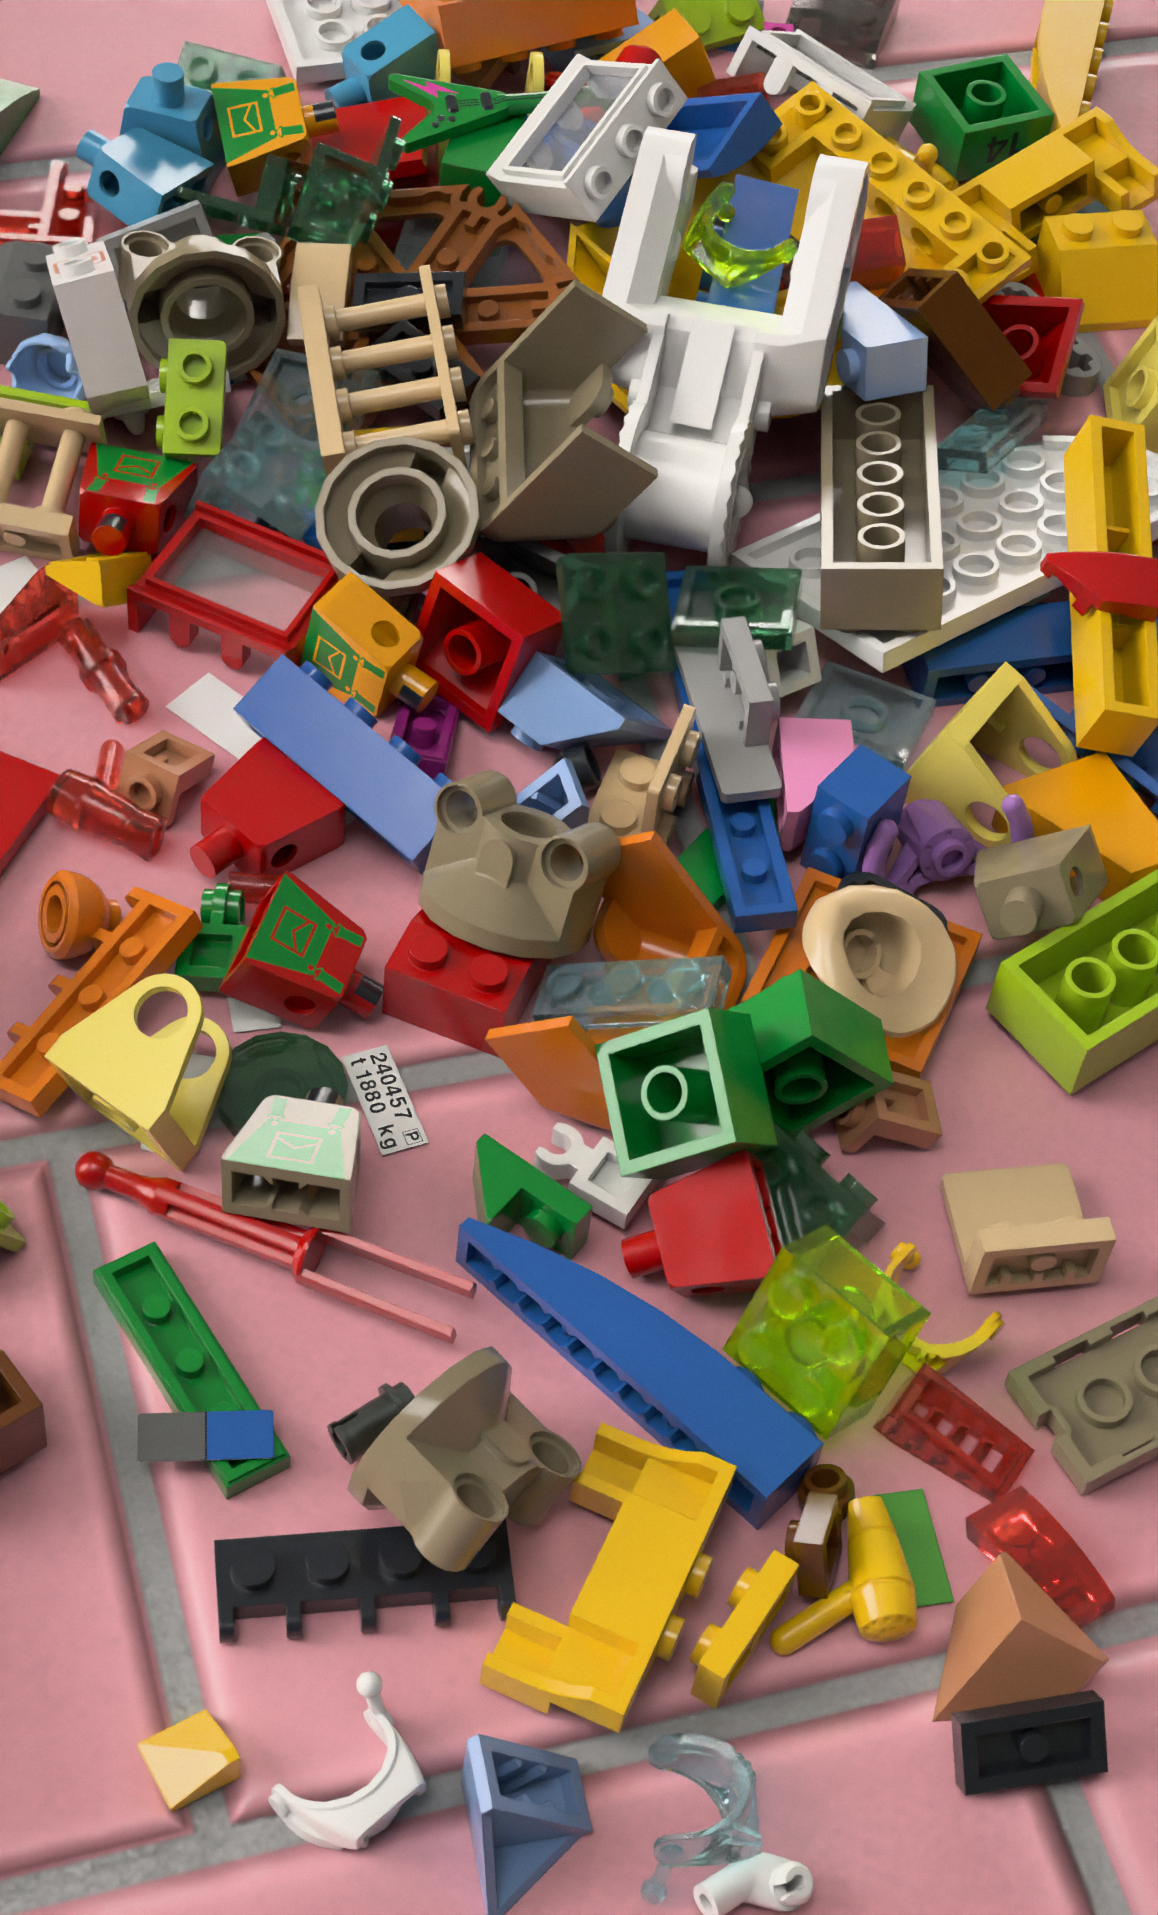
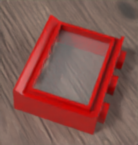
(236, 583)

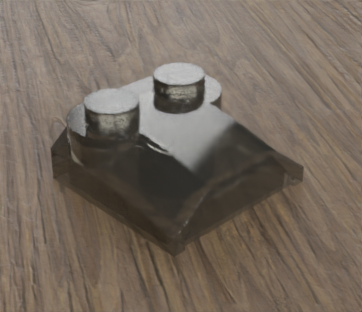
(847, 26)

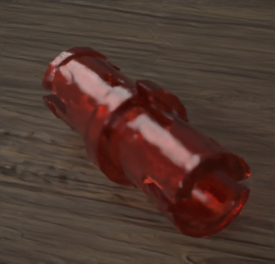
(103, 670)

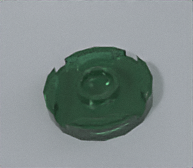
(276, 1066)

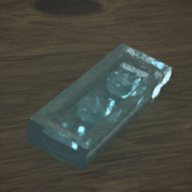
(990, 436)
(632, 991)

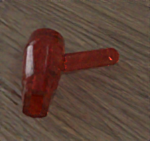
(100, 811)

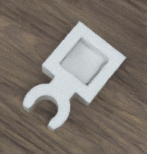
(594, 1175)

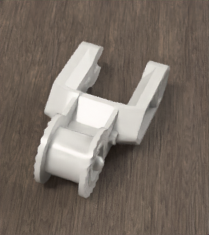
(773, 361)

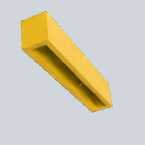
(1111, 652)

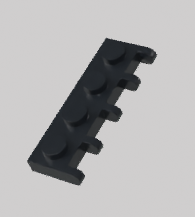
(350, 1573)

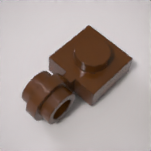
(817, 1537)

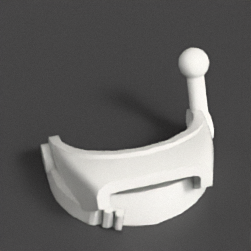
(367, 1812)

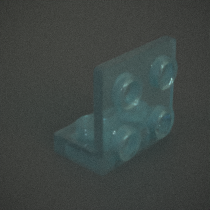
(267, 474)

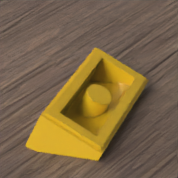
(99, 576)

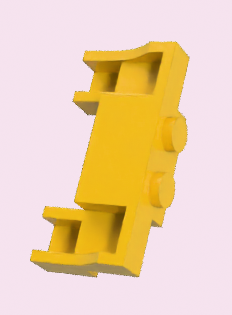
(1059, 177)
(629, 1603)

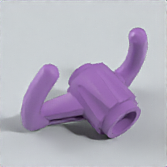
(935, 843)

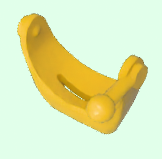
(938, 1356)

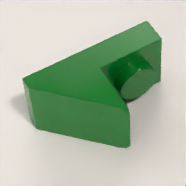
(516, 1192)

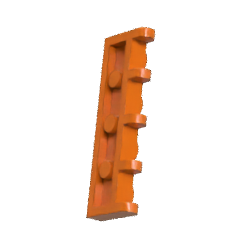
(137, 948)

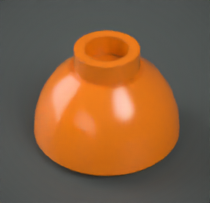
(72, 912)

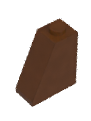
(963, 339)

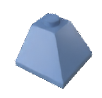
(566, 709)

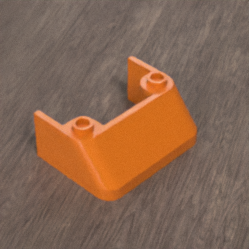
(645, 915)

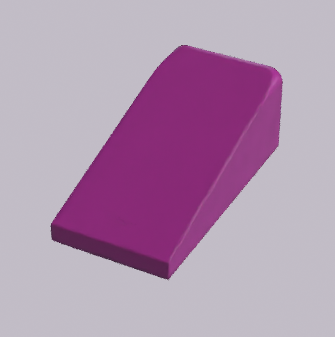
(429, 733)

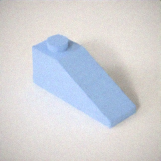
(879, 349)

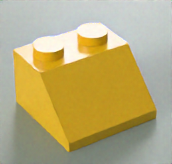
(1105, 262)

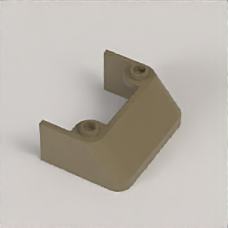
(532, 454)

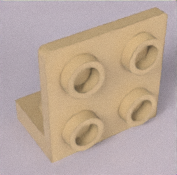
(644, 791)
(1024, 1229)

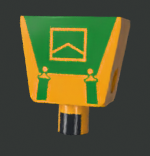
(264, 120)
(366, 649)

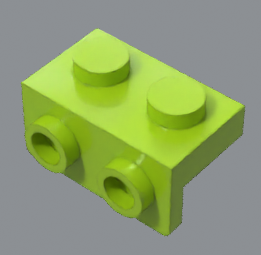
(715, 21)
(193, 399)

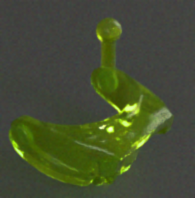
(721, 259)

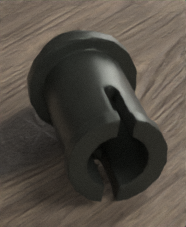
(361, 1427)

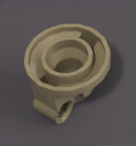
(238, 308)
(392, 489)
(513, 872)
(464, 1462)

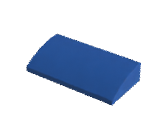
(727, 130)

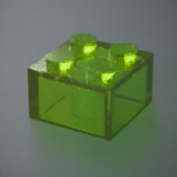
(826, 1331)

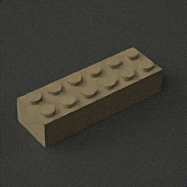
(879, 513)

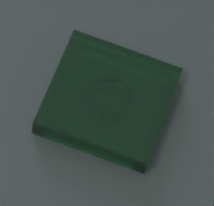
(763, 595)

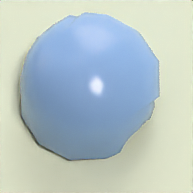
(46, 366)

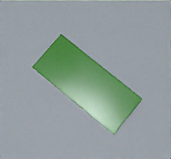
(920, 1545)

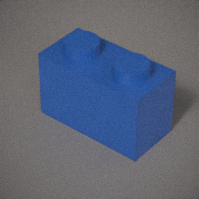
(849, 809)

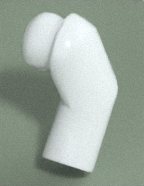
(759, 1881)

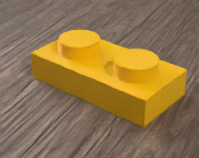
(725, 1650)

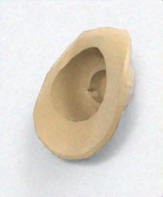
(882, 955)

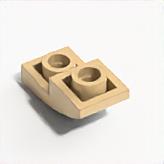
(329, 267)

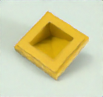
(190, 1760)

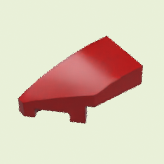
(1107, 581)

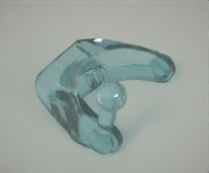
(729, 1784)

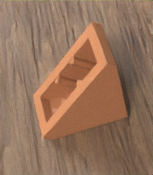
(1012, 1645)

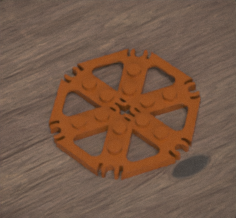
(459, 244)

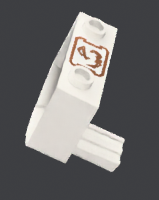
(102, 334)

